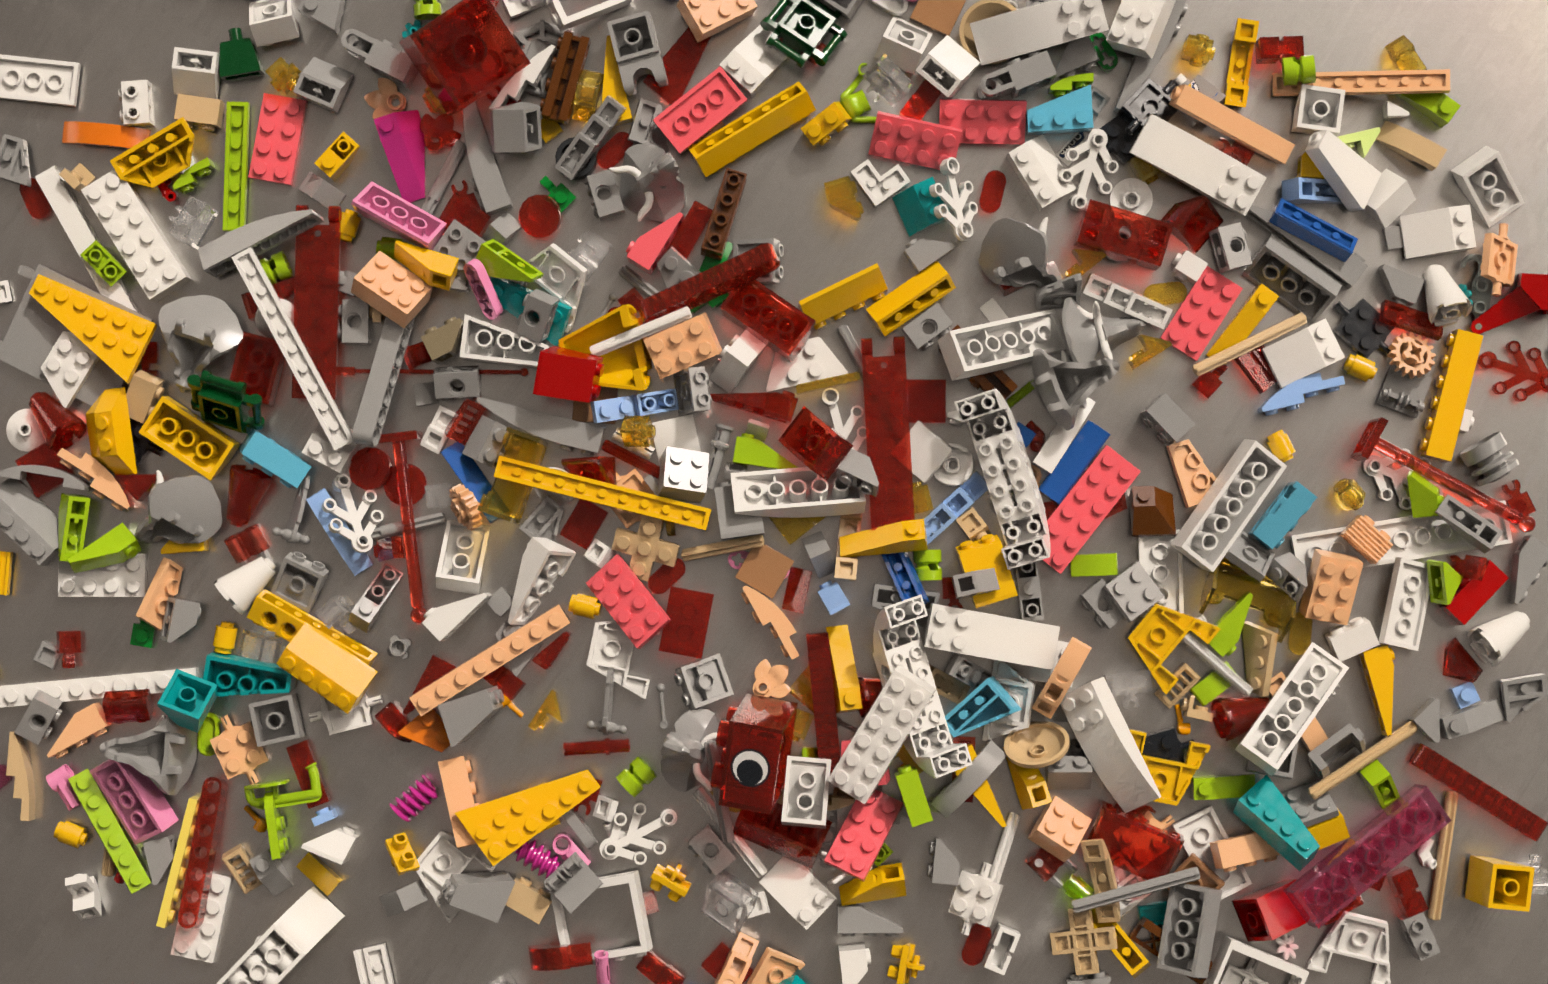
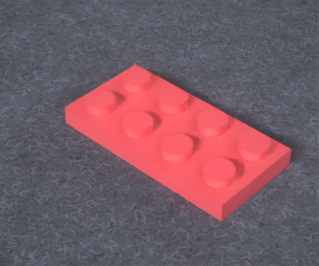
(700, 110)
(985, 120)
(278, 139)
(913, 140)
(1201, 313)
(628, 601)
(863, 834)

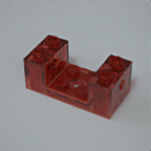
(1101, 228)

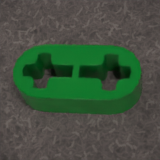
(1107, 50)

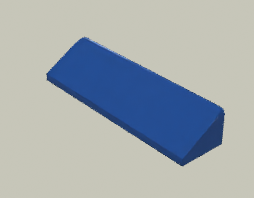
(1313, 230)
(1074, 462)
(468, 473)
(904, 576)

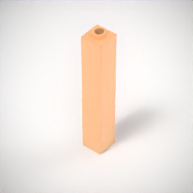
(1231, 124)

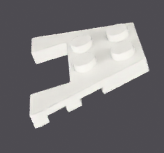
(561, 277)
(614, 649)
(441, 861)
(1356, 938)

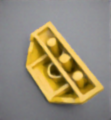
(157, 156)
(111, 432)

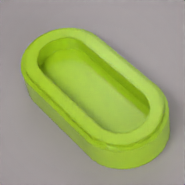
(210, 728)

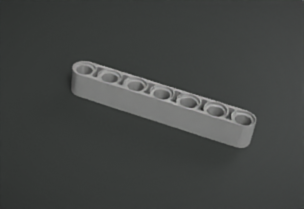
(381, 383)

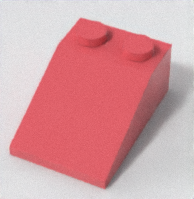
(653, 244)

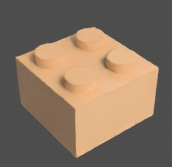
(1059, 829)

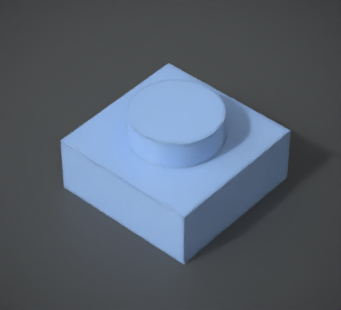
(1465, 694)
(324, 815)

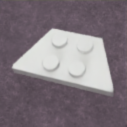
(811, 364)
(68, 367)
(1022, 692)

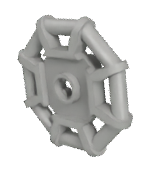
(534, 47)

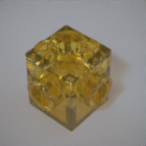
(1198, 50)
(283, 75)
(637, 431)

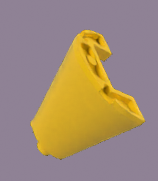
(624, 366)

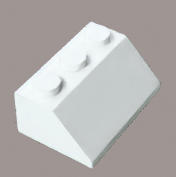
(1039, 172)

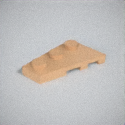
(1190, 471)
(163, 585)

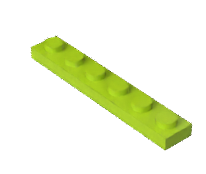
(236, 165)
(109, 831)

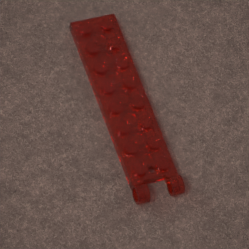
(318, 297)
(888, 433)

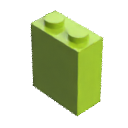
(913, 795)

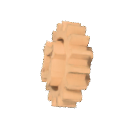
(1411, 355)
(465, 507)

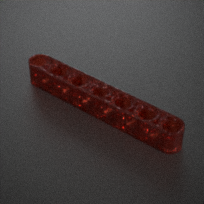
(711, 283)
(823, 697)
(1478, 792)
(195, 861)

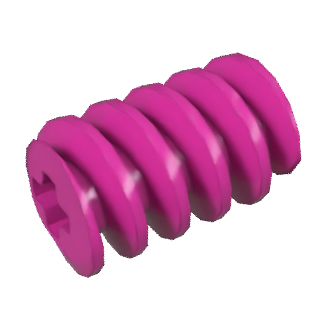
(415, 799)
(537, 858)

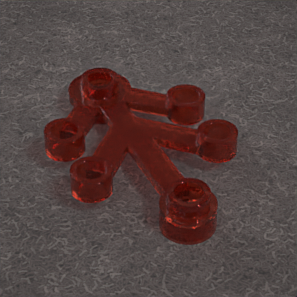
(1521, 371)

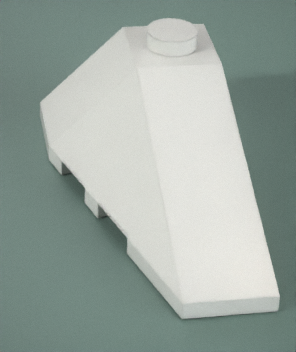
(538, 570)

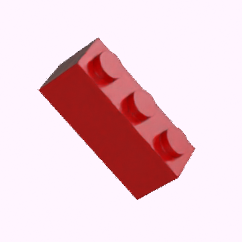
(1474, 594)

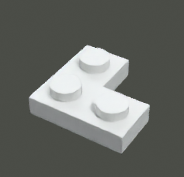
(879, 187)

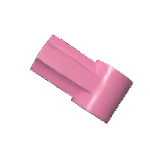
(59, 783)
(570, 849)

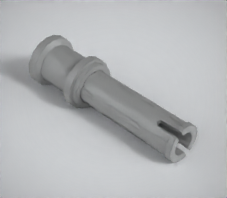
(719, 446)

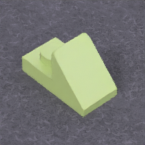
(1362, 139)

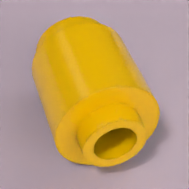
(349, 225)
(1360, 367)
(1281, 446)
(584, 606)
(225, 637)
(71, 834)

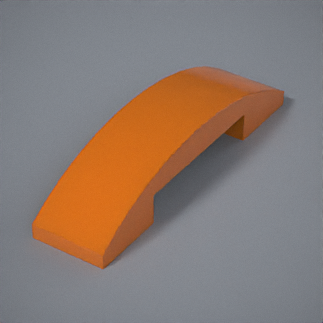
(103, 134)

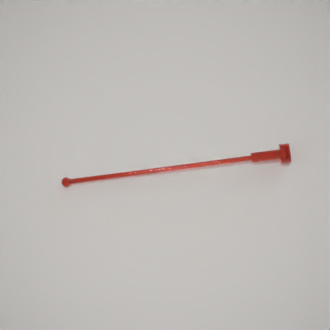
(351, 371)

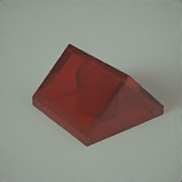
(596, 468)

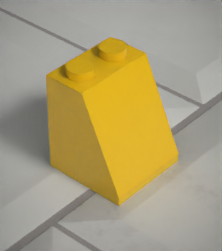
(985, 555)
(1499, 883)

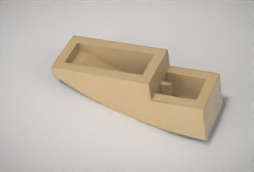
(1411, 145)

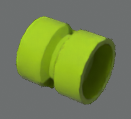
(426, 11)
(1298, 70)
(277, 267)
(928, 564)
(636, 776)

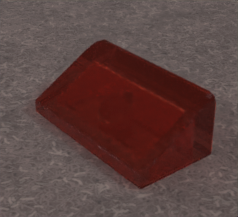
(796, 589)

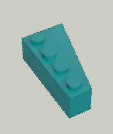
(246, 676)
(1276, 822)

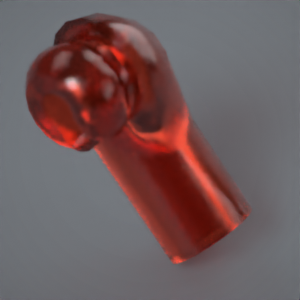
(1039, 439)

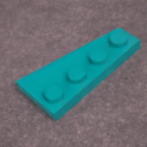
(511, 298)

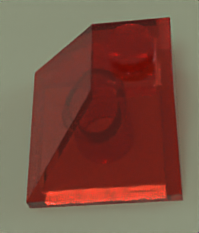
(1193, 221)

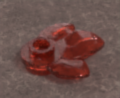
(440, 128)

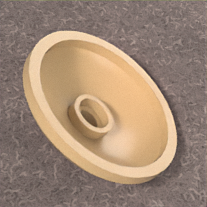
(979, 11)
(1038, 745)

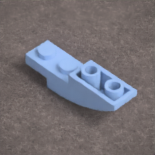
(1292, 394)
(634, 405)

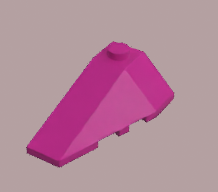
(405, 151)

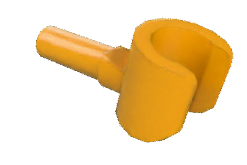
(507, 702)
(1182, 728)
(260, 824)

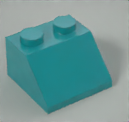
(917, 207)
(188, 700)

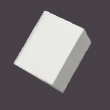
(1389, 198)

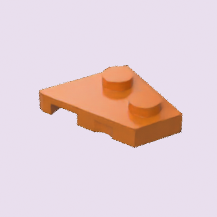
(427, 731)

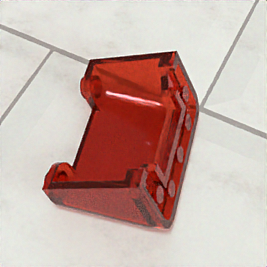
(1134, 843)

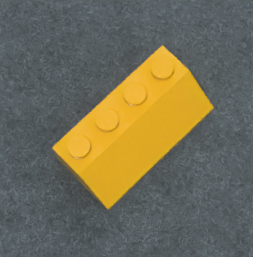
(844, 295)
(189, 438)
(327, 668)

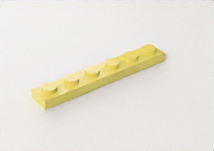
(178, 871)

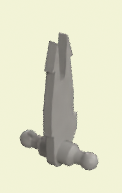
(290, 532)
(606, 725)

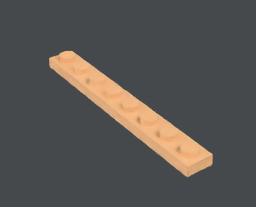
(1373, 82)
(489, 660)

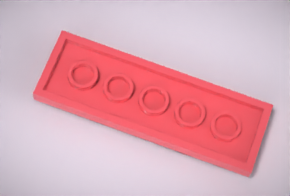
(1087, 505)

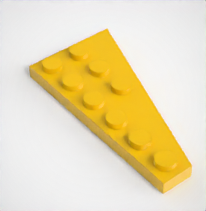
(108, 331)
(514, 819)

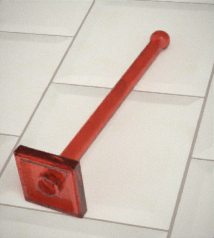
(1371, 440)
(407, 517)

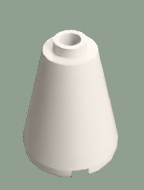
(1444, 297)
(246, 583)
(1498, 637)

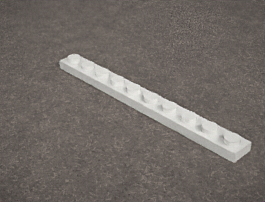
(293, 348)
(87, 687)

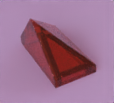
(1459, 663)

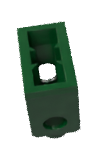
(239, 57)

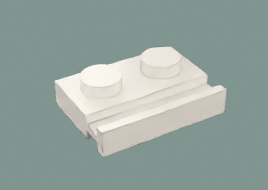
(373, 965)

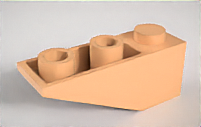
(82, 725)

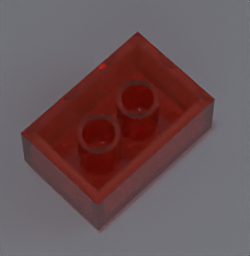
(259, 365)
(815, 443)
(688, 624)

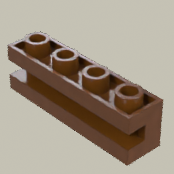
(565, 77)
(723, 214)
(993, 380)

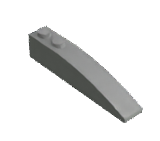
(1141, 66)
(483, 164)
(259, 235)
(1345, 272)
(556, 429)

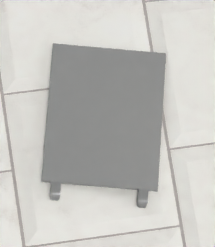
(37, 330)

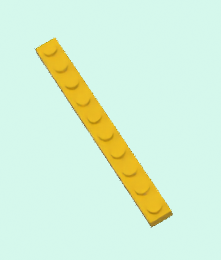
(602, 493)

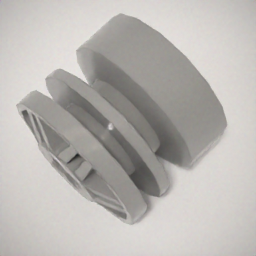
(1489, 459)

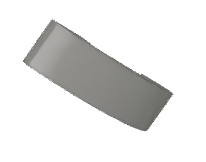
(69, 481)
(969, 779)

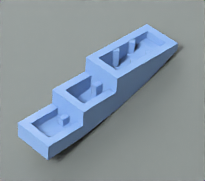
(954, 506)
(356, 561)

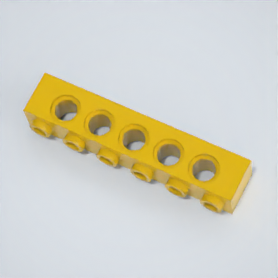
(287, 614)

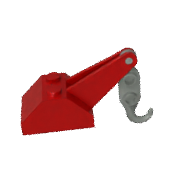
(1525, 299)

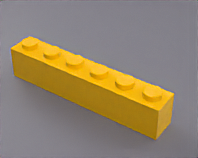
(752, 129)
(1451, 395)

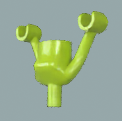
(856, 103)

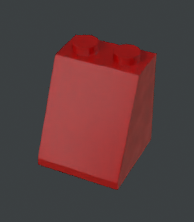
(568, 374)
(1268, 912)

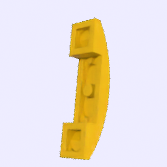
(1240, 62)

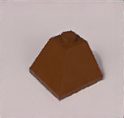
(1151, 512)

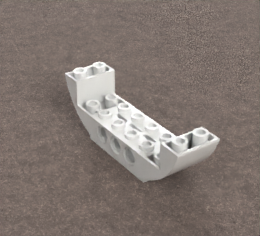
(1007, 477)
(899, 643)
(286, 941)

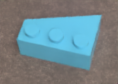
(1062, 115)
(274, 459)
(1282, 515)
(981, 707)

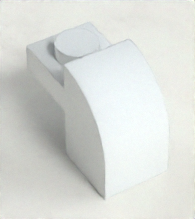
(85, 896)

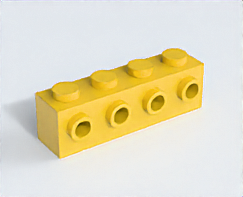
(910, 298)

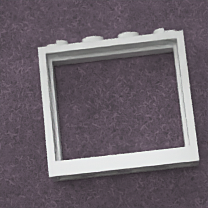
(564, 22)
(640, 915)
(1299, 974)

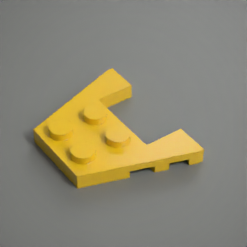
(1160, 634)
(1172, 776)

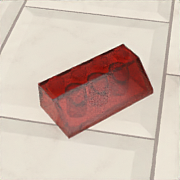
(769, 318)
(792, 842)

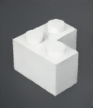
(736, 360)

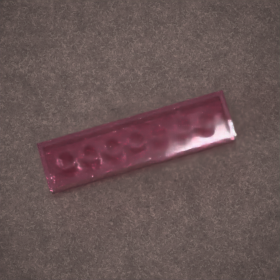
(1367, 855)

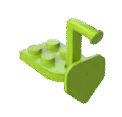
(274, 800)

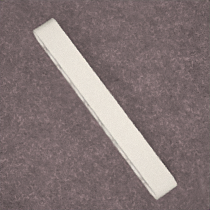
(78, 230)

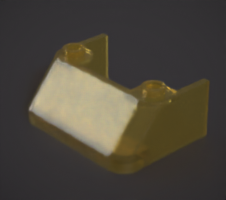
(506, 498)
(1233, 583)

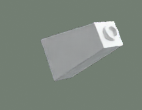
(1343, 169)

